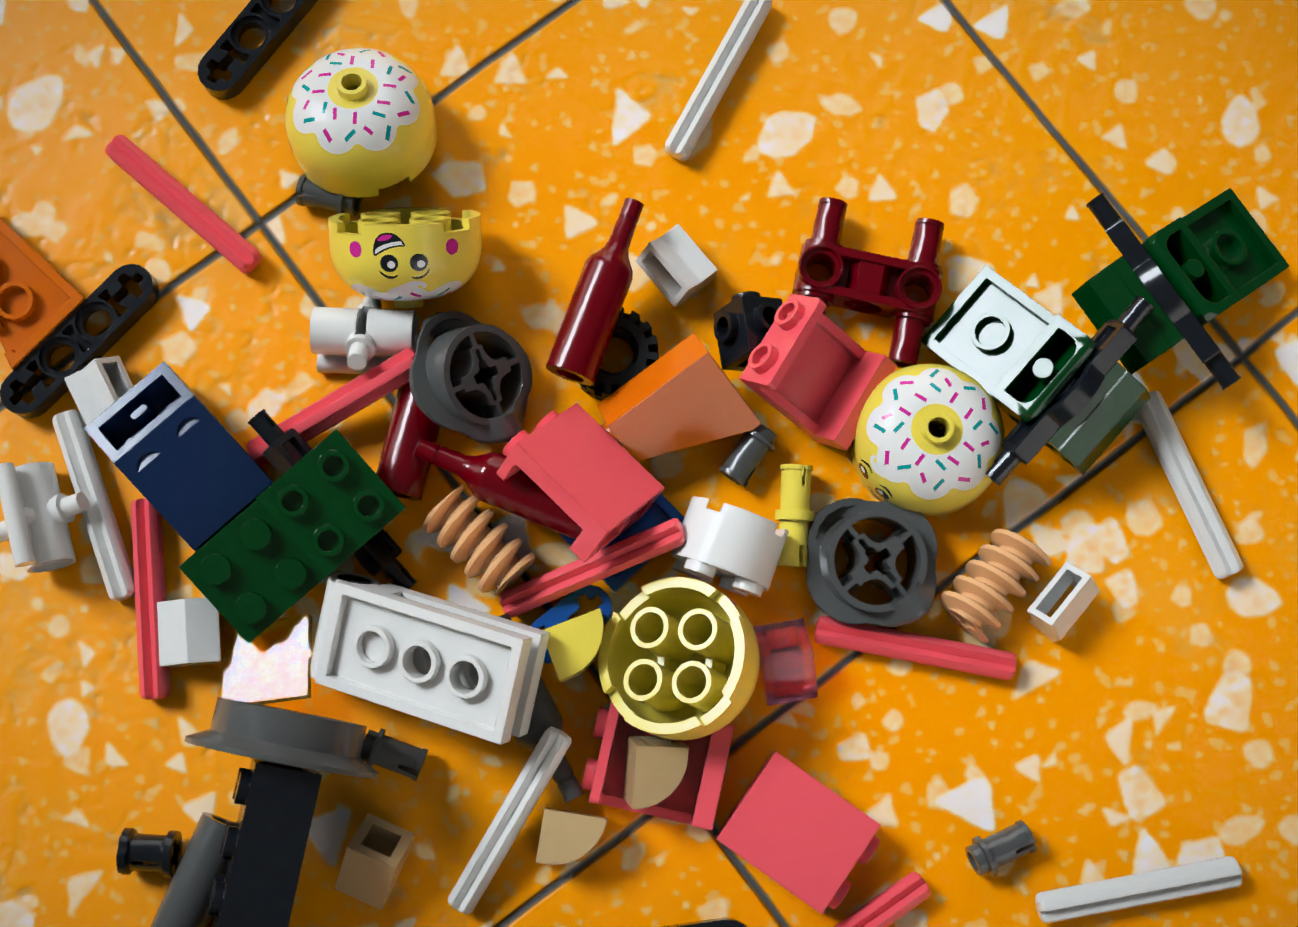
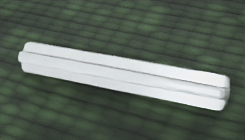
(716, 78)
(1189, 487)
(100, 516)
(509, 820)
(1138, 889)

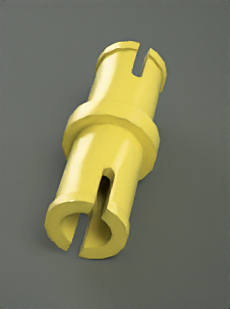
(795, 513)

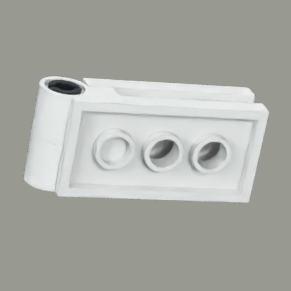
(428, 657)

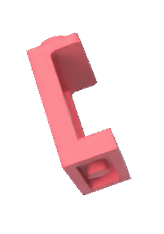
(814, 372)
(583, 475)
(696, 795)
(799, 833)

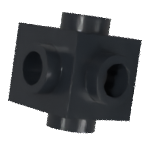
(742, 327)

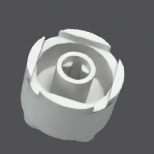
(729, 545)

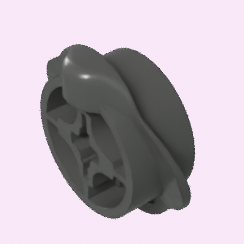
(474, 369)
(911, 531)

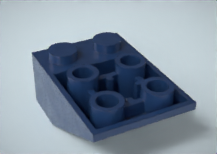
(179, 456)

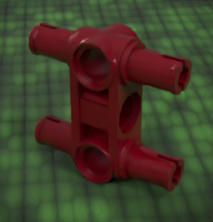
(875, 281)

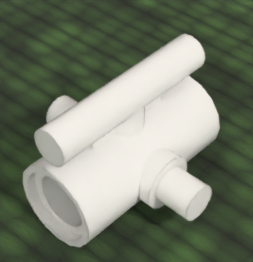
(360, 336)
(37, 516)

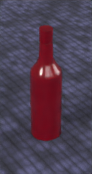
(596, 303)
(398, 465)
(515, 495)

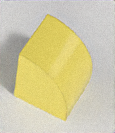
(575, 644)

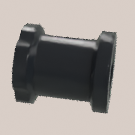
(149, 852)

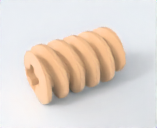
(477, 542)
(991, 581)

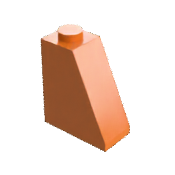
(676, 404)

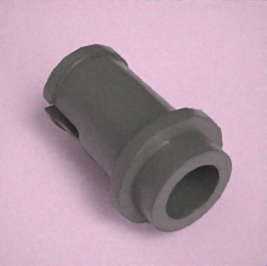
(322, 199)
(748, 454)
(393, 754)
(1000, 848)

